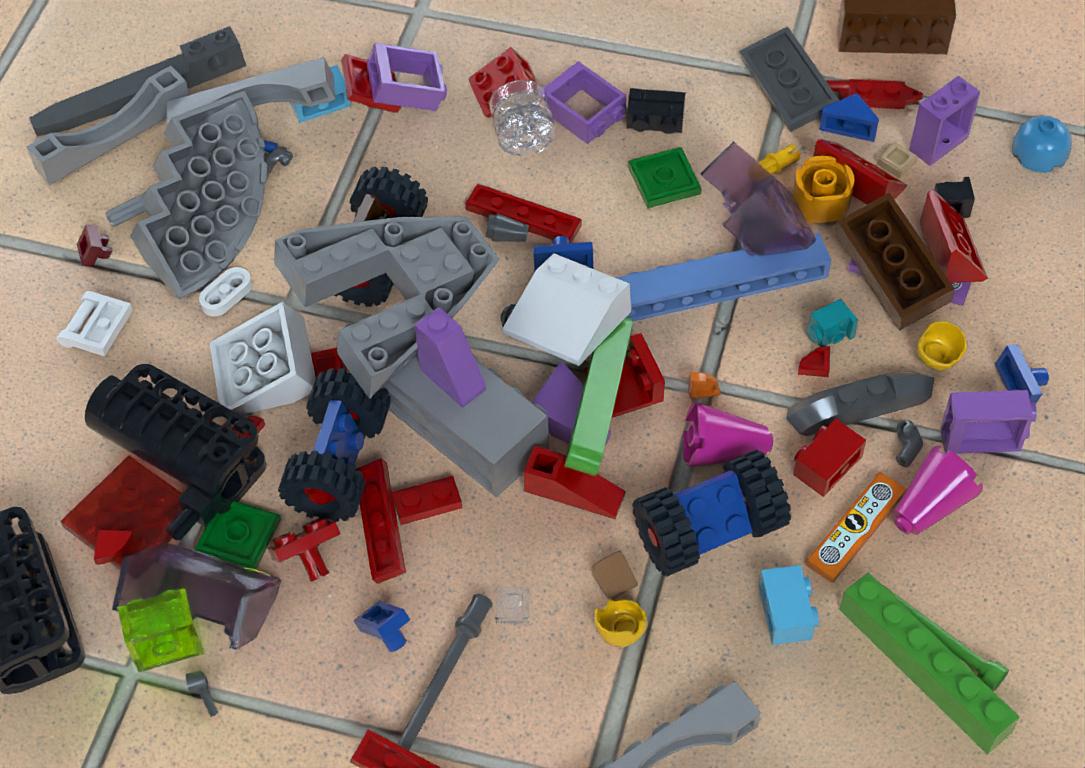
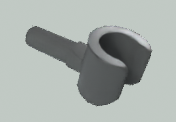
(198, 682)

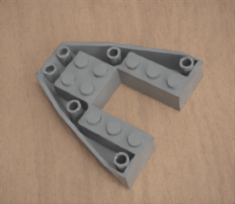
(426, 258)

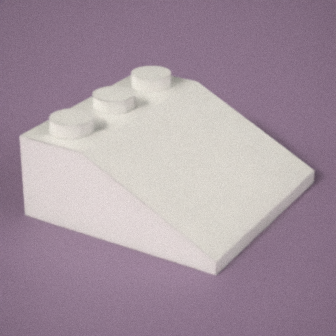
(568, 309)
(263, 362)

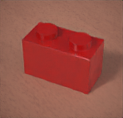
(828, 457)

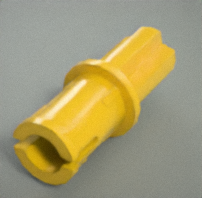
(776, 161)

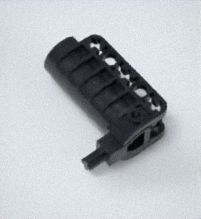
(179, 440)
(27, 646)

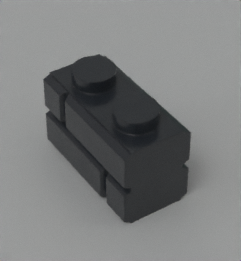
(655, 110)

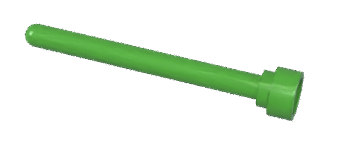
(990, 672)

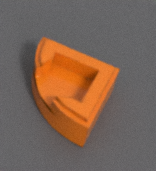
(702, 385)

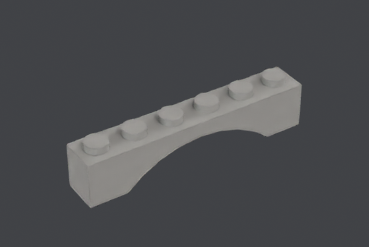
(303, 84)
(63, 153)
(718, 721)

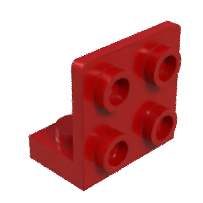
(503, 69)
(640, 379)

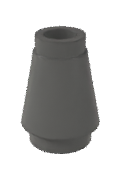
(506, 229)

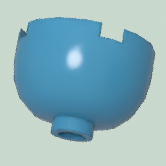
(1042, 144)

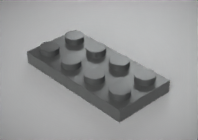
(788, 78)

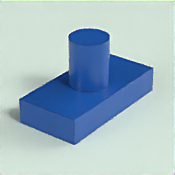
(577, 252)
(1018, 375)
(384, 622)

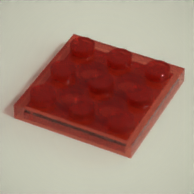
(126, 501)

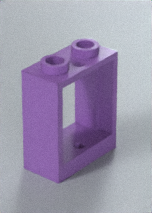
(390, 58)
(582, 78)
(944, 117)
(965, 434)

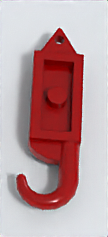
(877, 92)

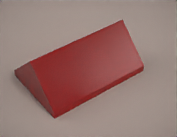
(869, 180)
(950, 241)

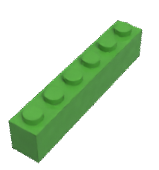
(928, 663)

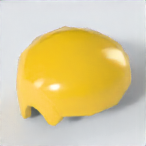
(941, 345)
(620, 622)

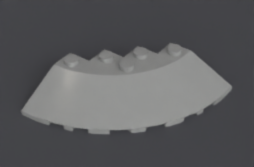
(205, 195)

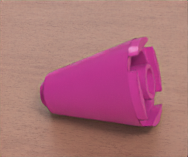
(721, 436)
(936, 491)

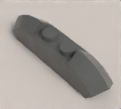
(860, 400)

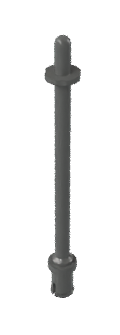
(468, 628)

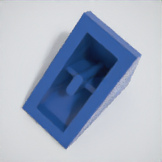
(850, 118)

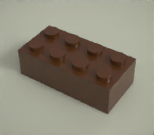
(896, 26)
(895, 261)

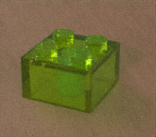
(160, 630)

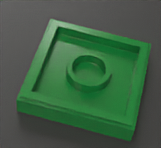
(664, 177)
(239, 535)

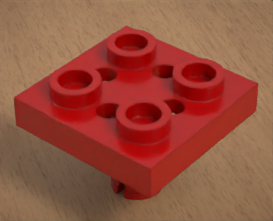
(305, 546)

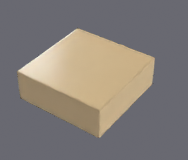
(897, 160)

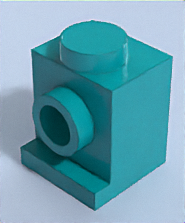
(832, 324)

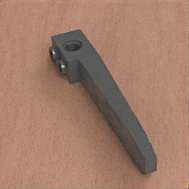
(198, 63)

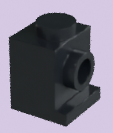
(958, 195)

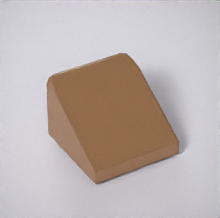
(614, 575)

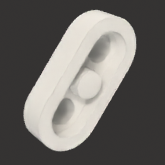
(224, 293)

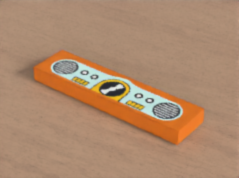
(855, 527)

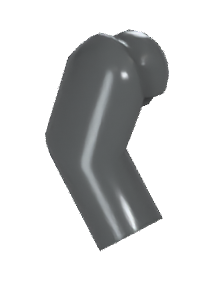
(278, 155)
(911, 442)

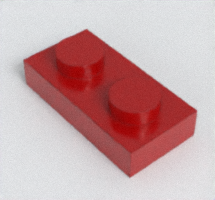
(427, 500)

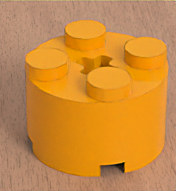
(823, 189)

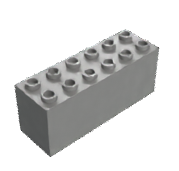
(486, 437)

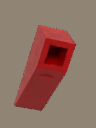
(550, 479)

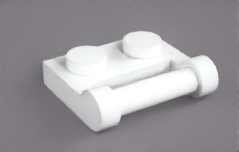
(102, 326)

